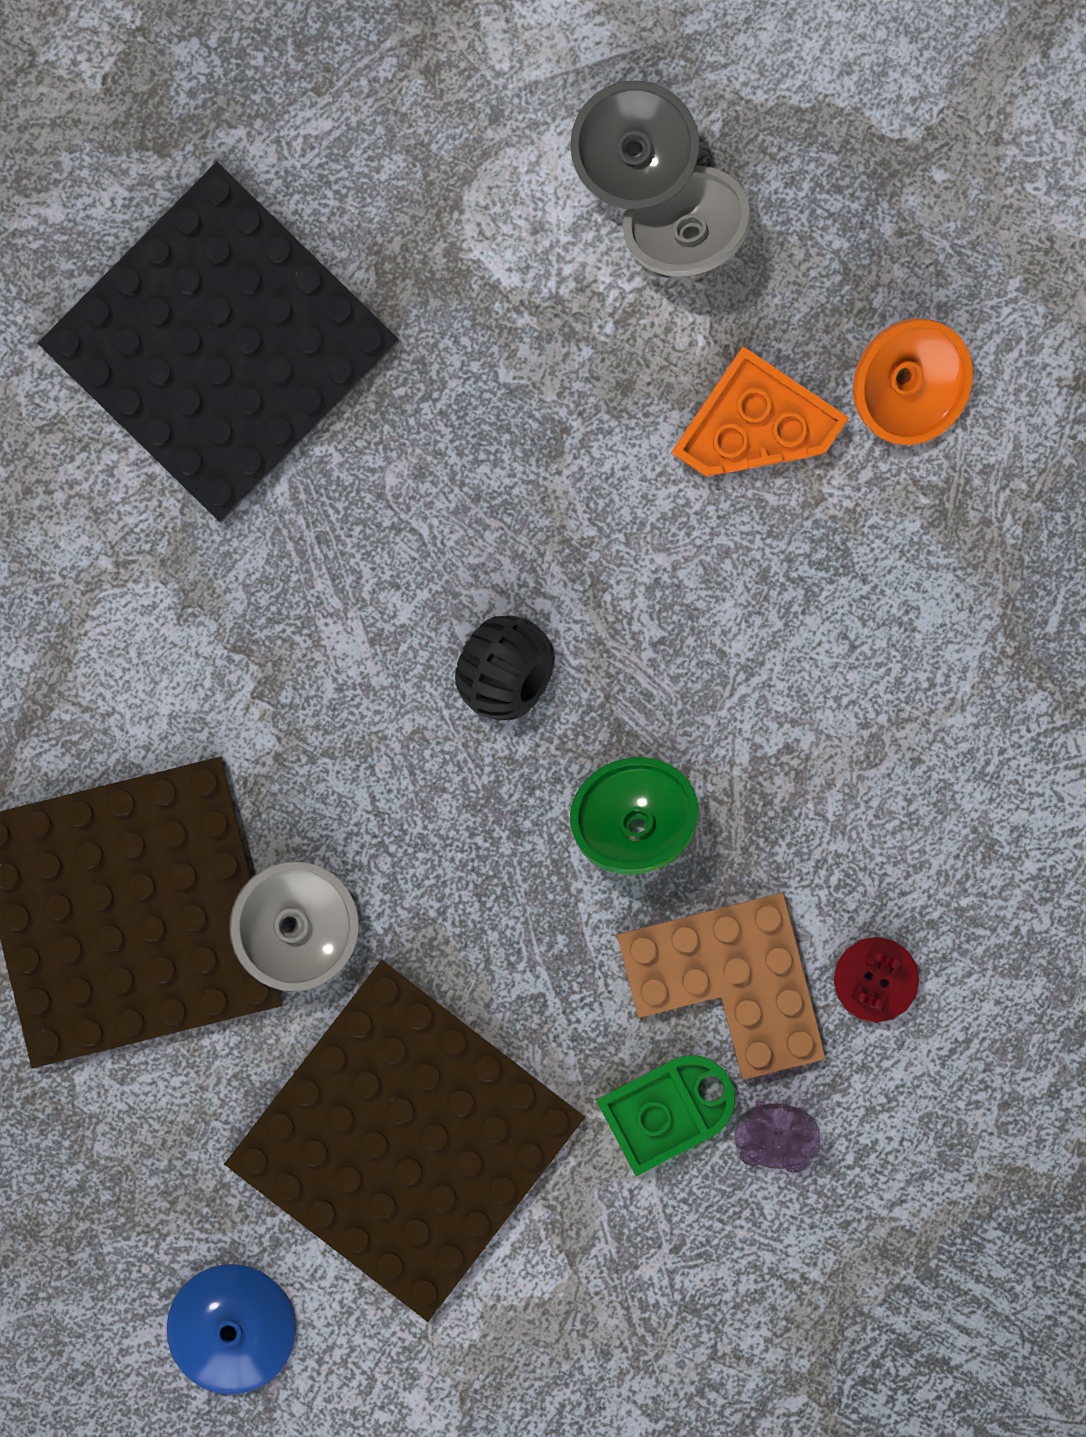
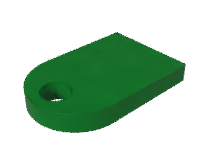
(664, 1112)

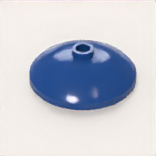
(237, 1298)

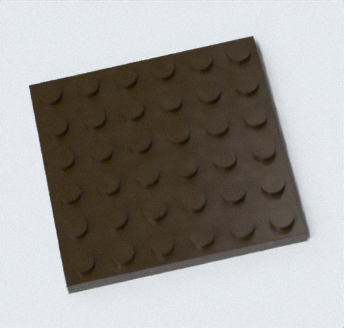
(125, 912)
(404, 1140)

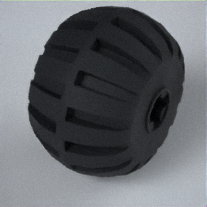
(504, 667)

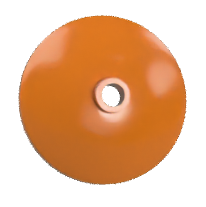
(931, 389)

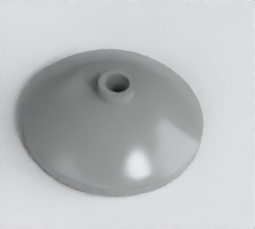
(707, 207)
(322, 931)

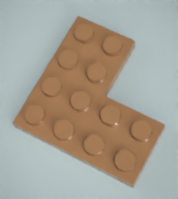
(747, 960)

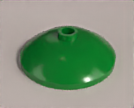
(630, 796)

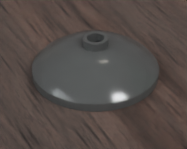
(634, 115)

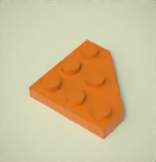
(757, 421)

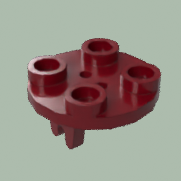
(868, 998)

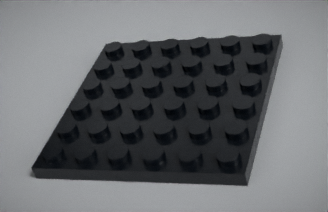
(218, 342)

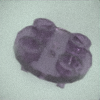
(777, 1136)

